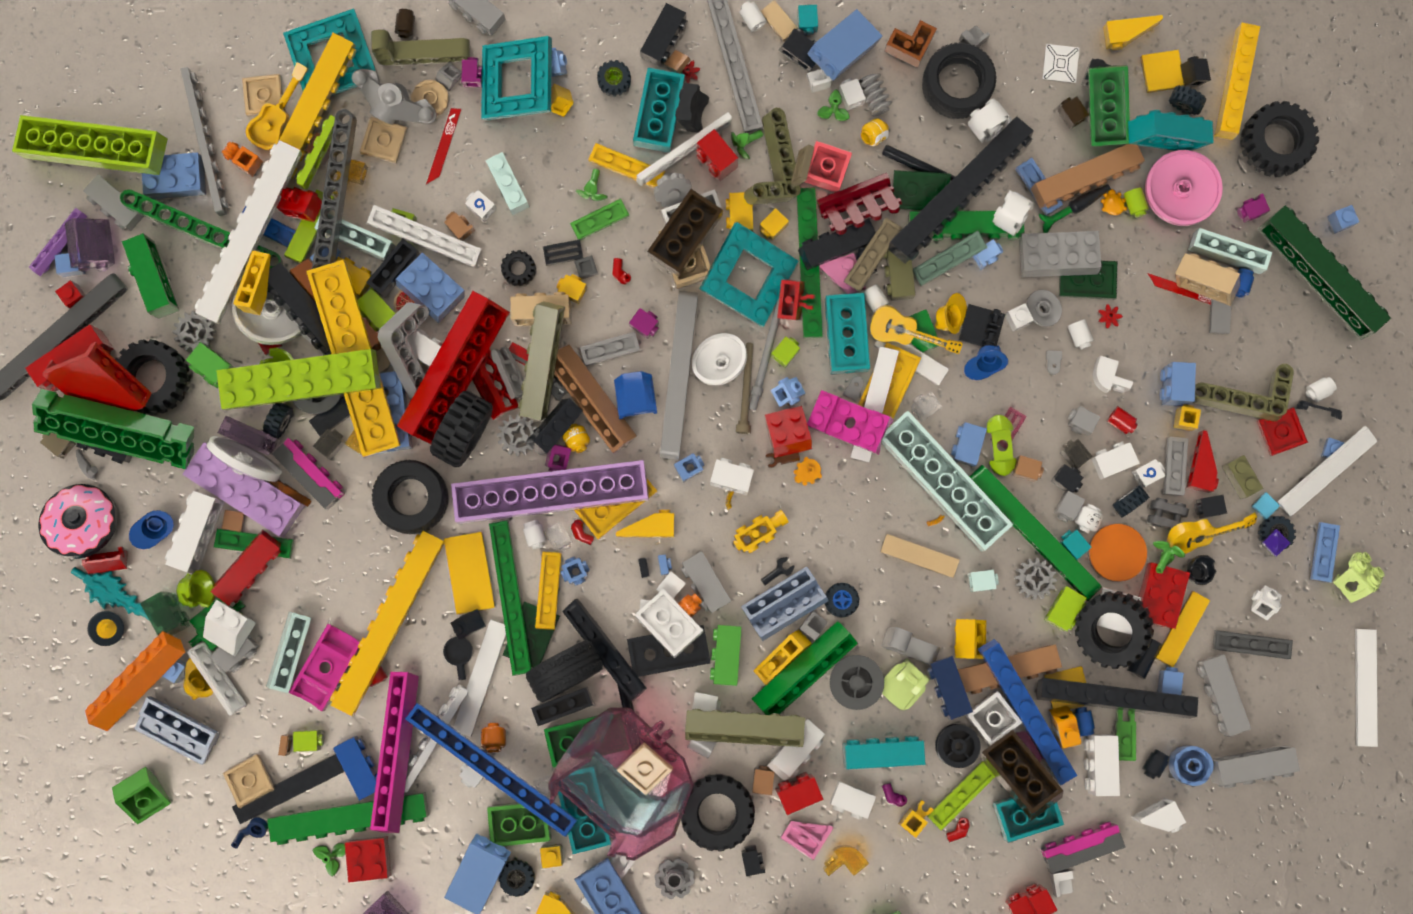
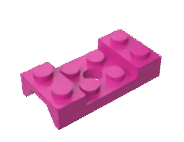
(831, 417)
(336, 649)

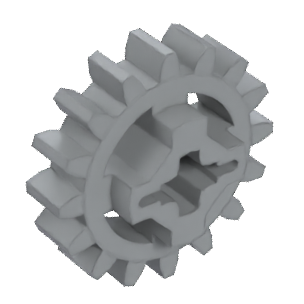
(186, 334)
(513, 447)
(1035, 570)

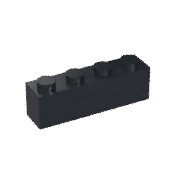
(834, 245)

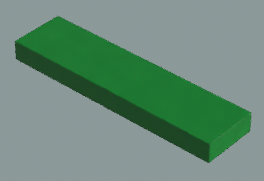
(240, 540)

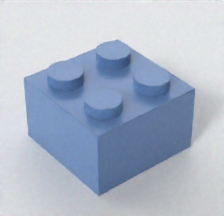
(1178, 384)

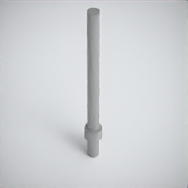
(757, 390)

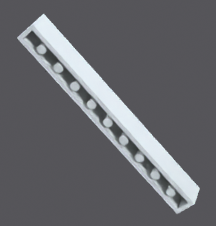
(248, 232)

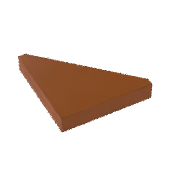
(291, 492)

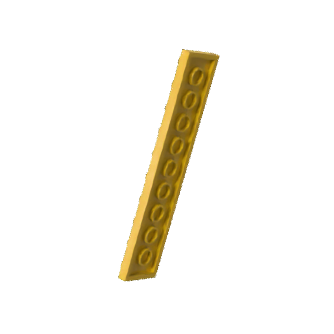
(347, 333)

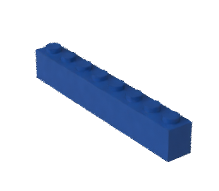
(1027, 712)

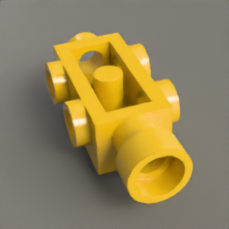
(754, 531)

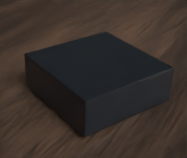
(643, 568)

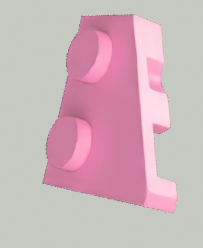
(838, 271)

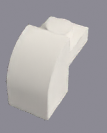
(1105, 377)

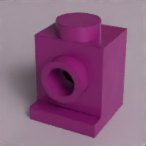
(471, 73)
(1253, 208)
(563, 453)

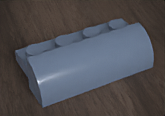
(784, 603)
(176, 730)

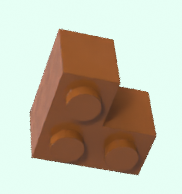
(911, 48)

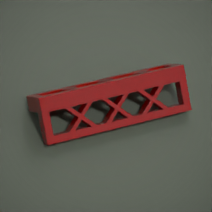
(485, 385)

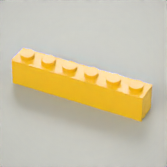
(1237, 81)

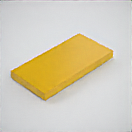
(903, 372)
(604, 518)
(469, 573)

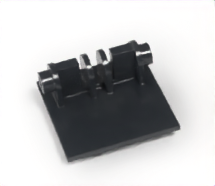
(981, 326)

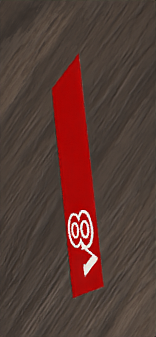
(444, 144)
(1172, 286)

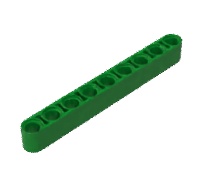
(175, 219)
(1036, 534)

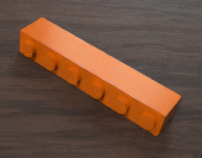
(134, 681)

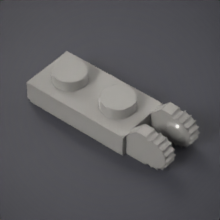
(509, 371)

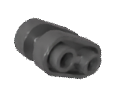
(1161, 506)

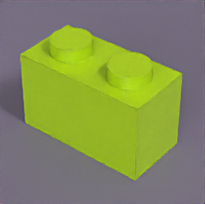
(375, 309)
(1065, 609)

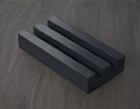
(562, 245)

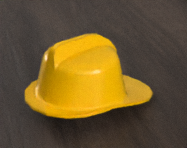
(952, 314)
(194, 682)

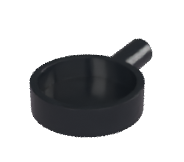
(458, 653)

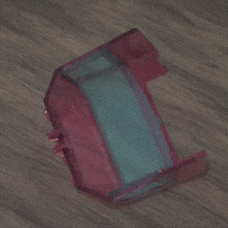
(591, 781)

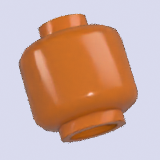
(493, 738)

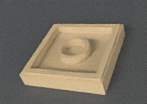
(260, 91)
(383, 140)
(644, 768)
(248, 781)

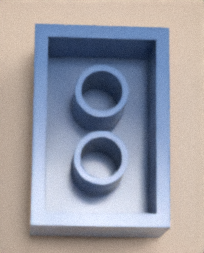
(179, 177)
(430, 287)

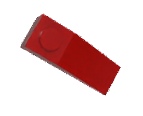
(1203, 467)

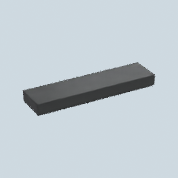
(1252, 644)

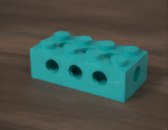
(856, 324)

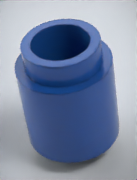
(1246, 282)
(1084, 721)

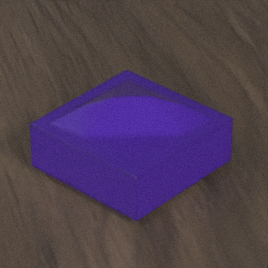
(1275, 542)

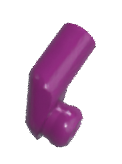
(892, 797)

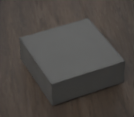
(586, 267)

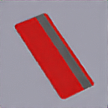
(519, 353)

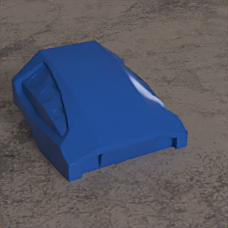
(635, 394)

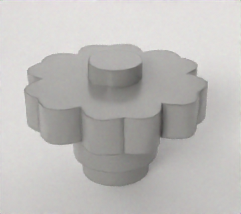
(671, 189)
(674, 878)

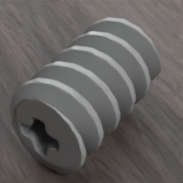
(874, 94)

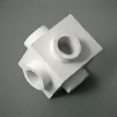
(1266, 602)

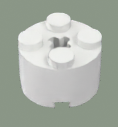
(989, 120)
(1013, 213)

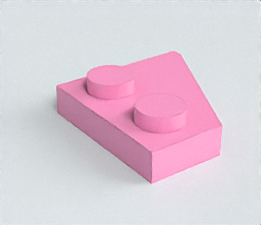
(806, 837)

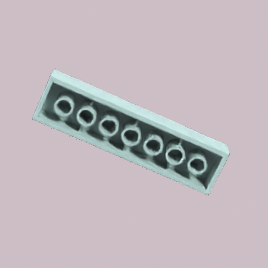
(945, 481)

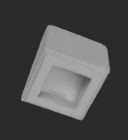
(448, 75)

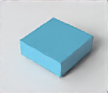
(1265, 505)

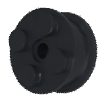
(946, 742)

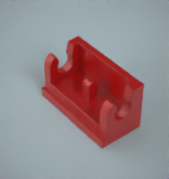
(106, 561)

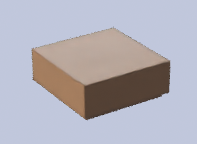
(677, 61)
(233, 521)
(285, 745)

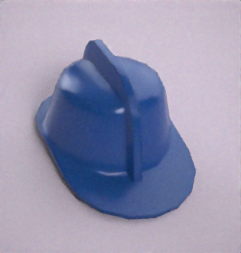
(986, 363)
(151, 529)

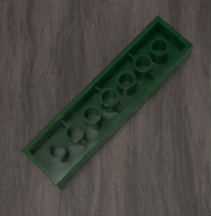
(1324, 273)

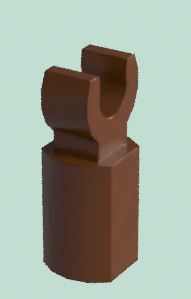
(783, 459)

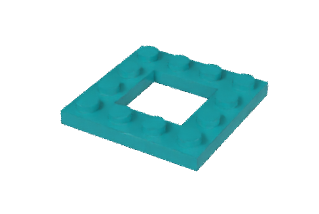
(321, 30)
(539, 101)
(715, 282)

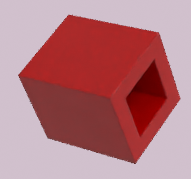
(70, 293)

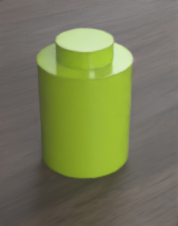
(1136, 202)

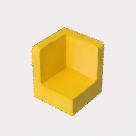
(560, 100)

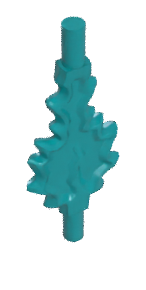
(107, 590)

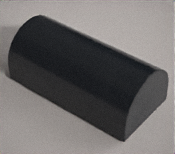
(1143, 665)

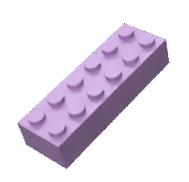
(247, 494)

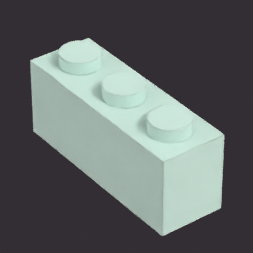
(507, 183)

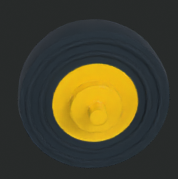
(105, 628)

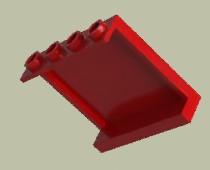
(98, 379)

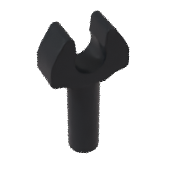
(778, 571)

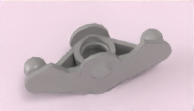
(391, 100)

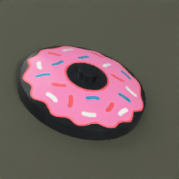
(77, 521)

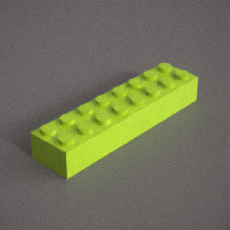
(90, 145)
(298, 379)

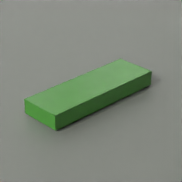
(599, 219)

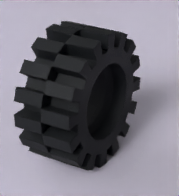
(513, 257)

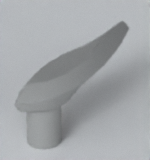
(85, 466)

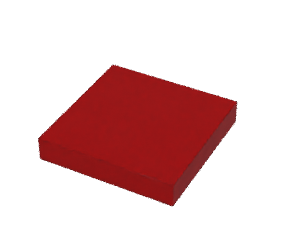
(1282, 434)

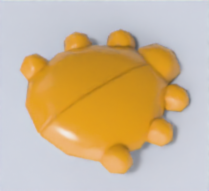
(1113, 203)
(807, 471)

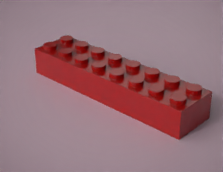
(453, 365)

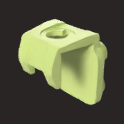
(1362, 572)
(904, 685)

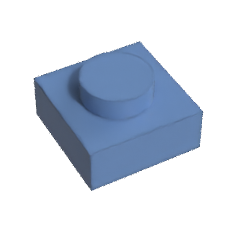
(1330, 447)
(665, 564)

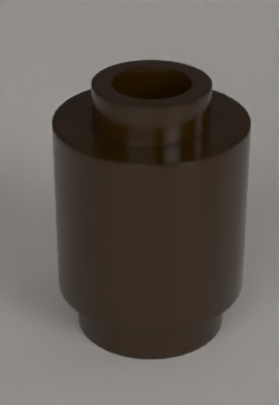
(404, 23)

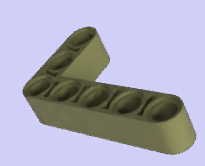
(417, 51)
(778, 163)
(1247, 399)

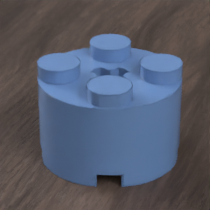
(1199, 772)

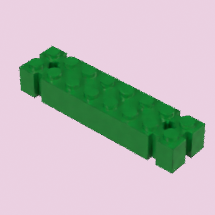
(113, 429)

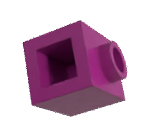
(645, 323)

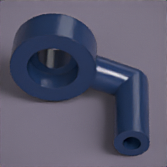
(256, 828)

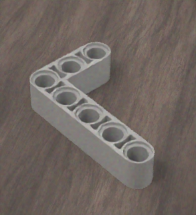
(394, 342)
(903, 643)

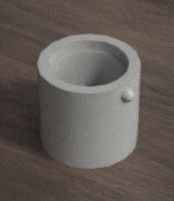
(702, 747)

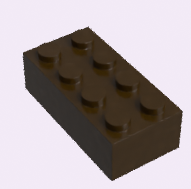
(685, 232)
(1022, 775)

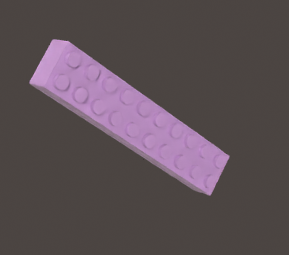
(550, 492)

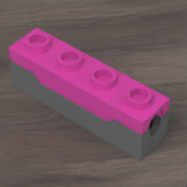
(308, 474)
(1082, 848)

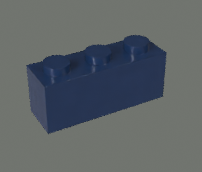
(949, 688)

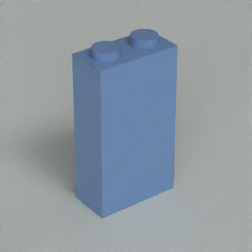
(844, 44)
(477, 874)

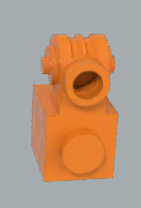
(242, 158)
(690, 604)

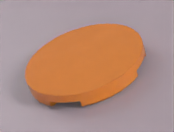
(1117, 552)

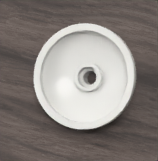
(716, 352)

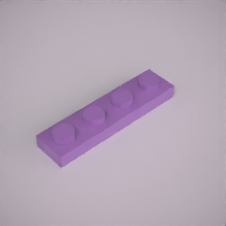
(54, 246)

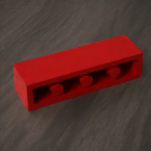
(246, 567)

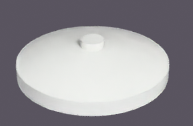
(270, 327)
(243, 459)

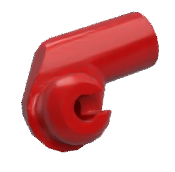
(618, 273)
(579, 534)
(961, 830)

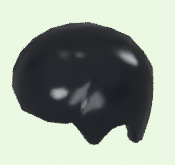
(1201, 569)

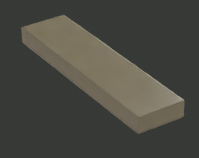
(872, 255)

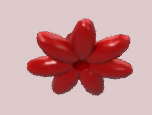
(691, 73)
(1107, 318)

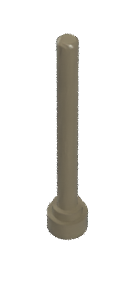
(743, 425)

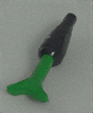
(1075, 206)

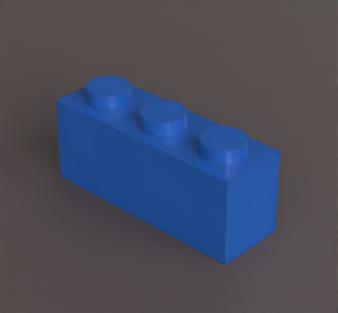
(357, 766)

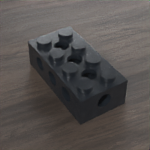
(662, 663)

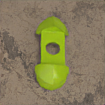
(1000, 429)

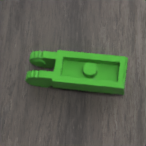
(1126, 735)

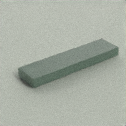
(949, 258)

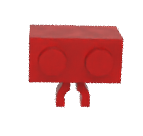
(299, 204)
(792, 299)

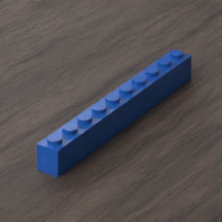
(491, 769)

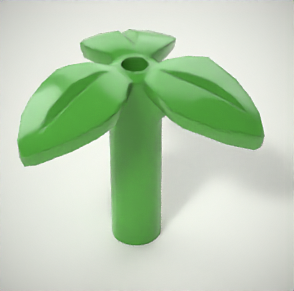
(834, 100)
(743, 139)
(590, 188)
(1167, 554)
(328, 858)

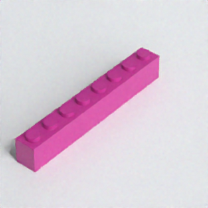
(394, 753)

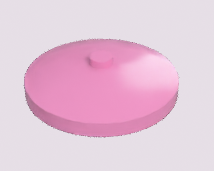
(1183, 187)

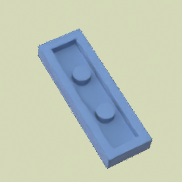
(1031, 174)
(1325, 552)

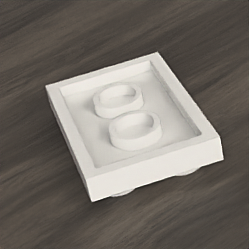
(669, 623)

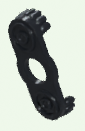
(1334, 412)

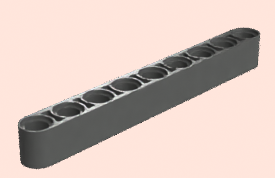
(331, 186)
(69, 324)

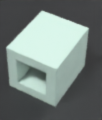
(983, 580)

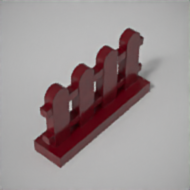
(854, 196)

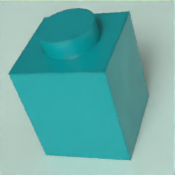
(808, 19)
(1075, 543)

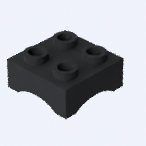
(691, 107)

